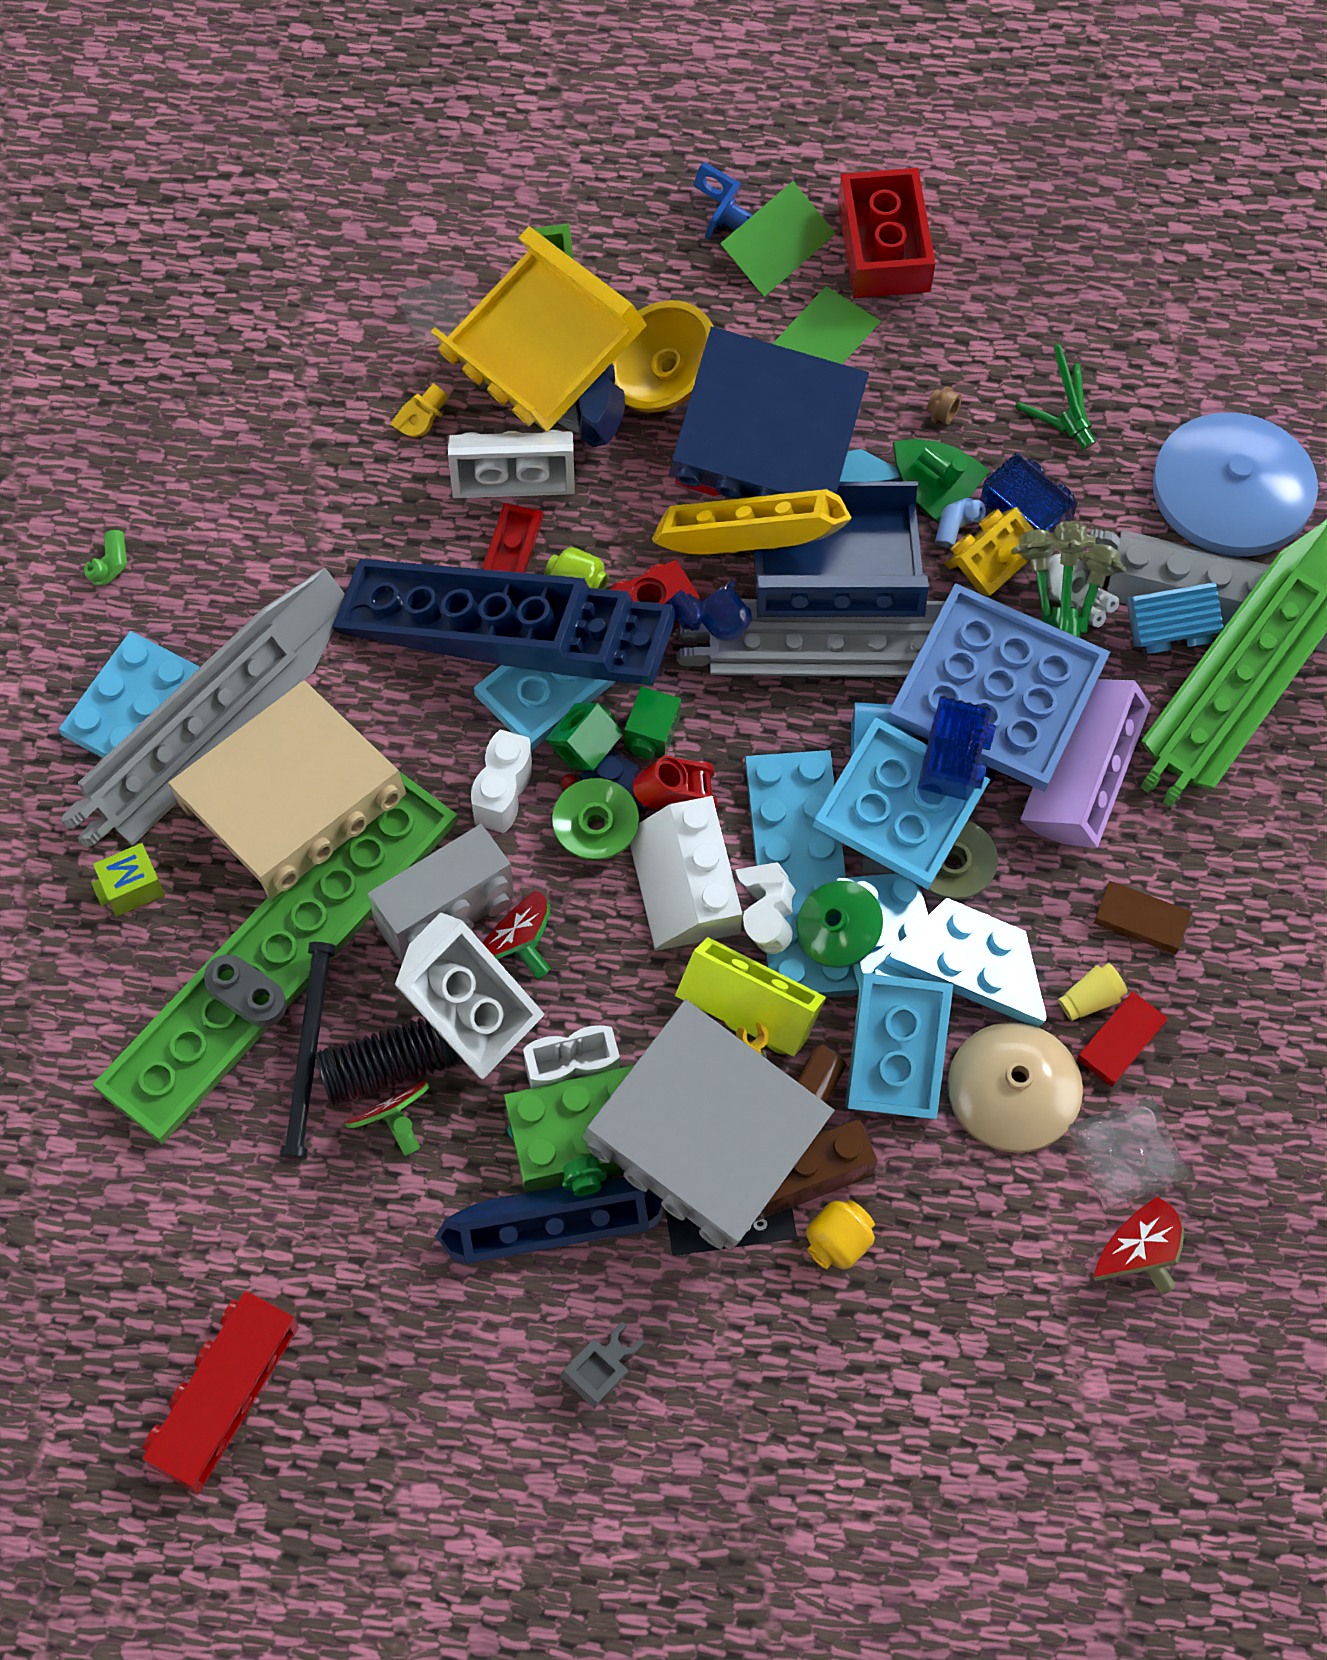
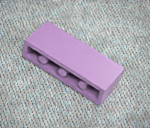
(1091, 767)

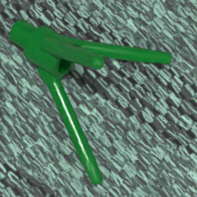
(1075, 418)

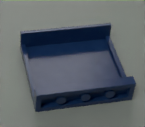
(766, 419)
(858, 571)

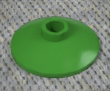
(591, 801)

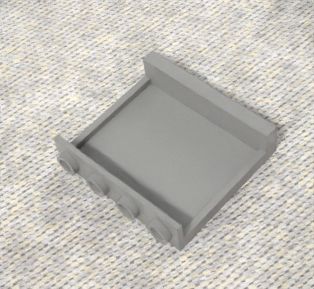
(706, 1126)

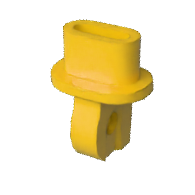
(419, 413)

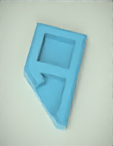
(864, 467)

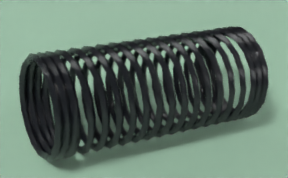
(334, 1076)

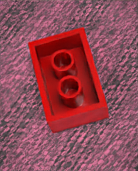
(886, 232)

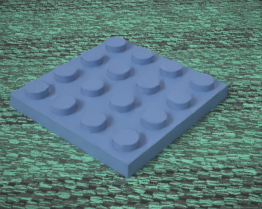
(1016, 666)

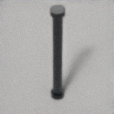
(308, 1045)

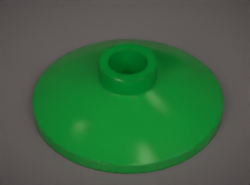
(854, 935)

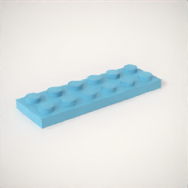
(783, 803)

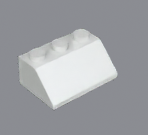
(511, 464)
(685, 875)
(466, 993)

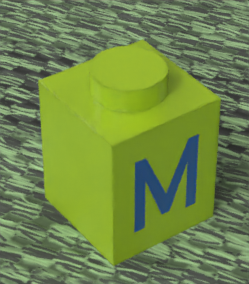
(127, 880)

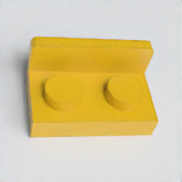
(987, 555)

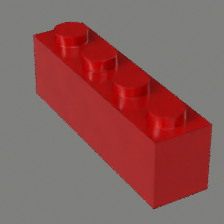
(220, 1391)

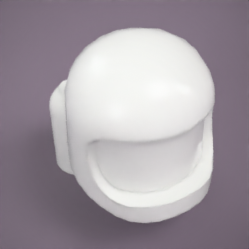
(1103, 601)

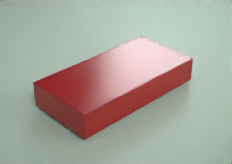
(1122, 1038)

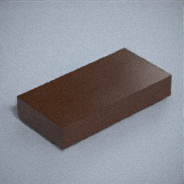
(1143, 917)

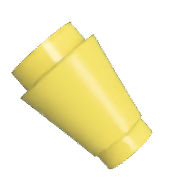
(1093, 992)

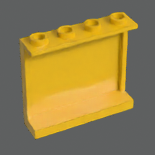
(542, 333)

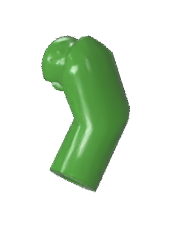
(106, 569)

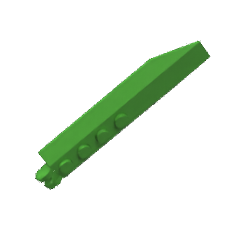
(1243, 670)

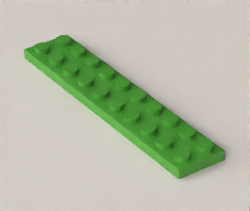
(199, 1038)

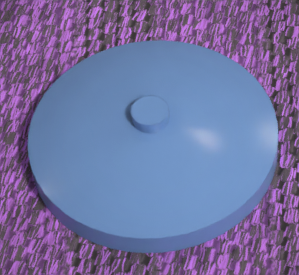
(1234, 484)

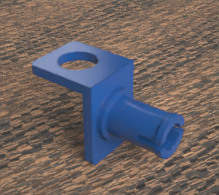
(728, 212)

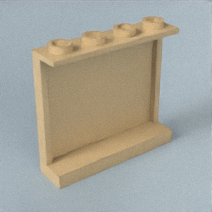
(289, 788)

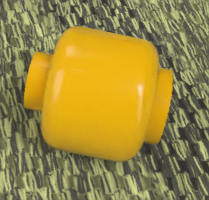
(840, 1234)

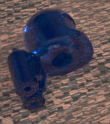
(721, 613)

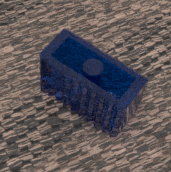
(1025, 486)
(955, 749)

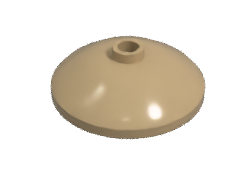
(1013, 1113)

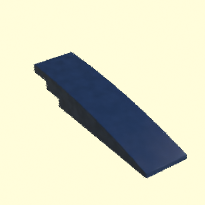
(508, 619)

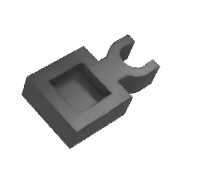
(598, 1368)

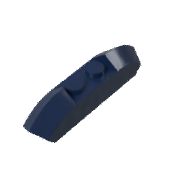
(600, 409)
(547, 1220)

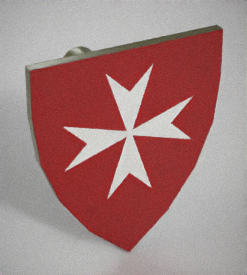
(1145, 1243)

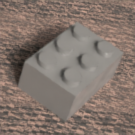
(459, 879)

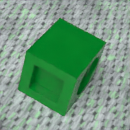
(584, 735)

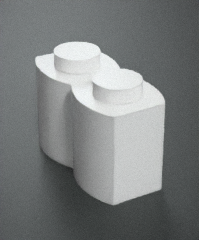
(501, 781)
(579, 1055)

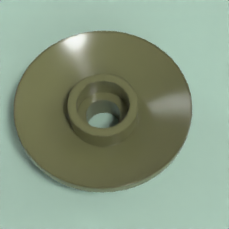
(977, 862)

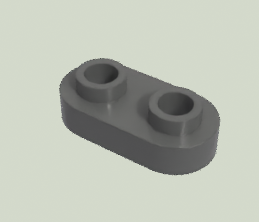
(243, 989)

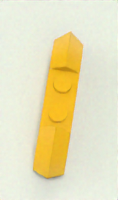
(751, 523)

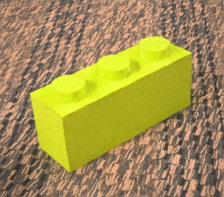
(748, 993)

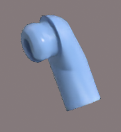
(957, 516)

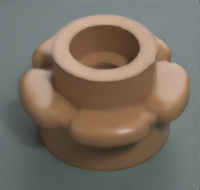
(944, 405)

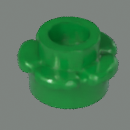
(583, 1176)

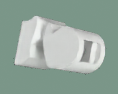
(765, 918)

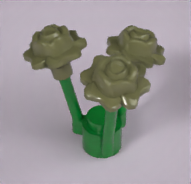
(1070, 540)

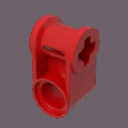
(673, 781)

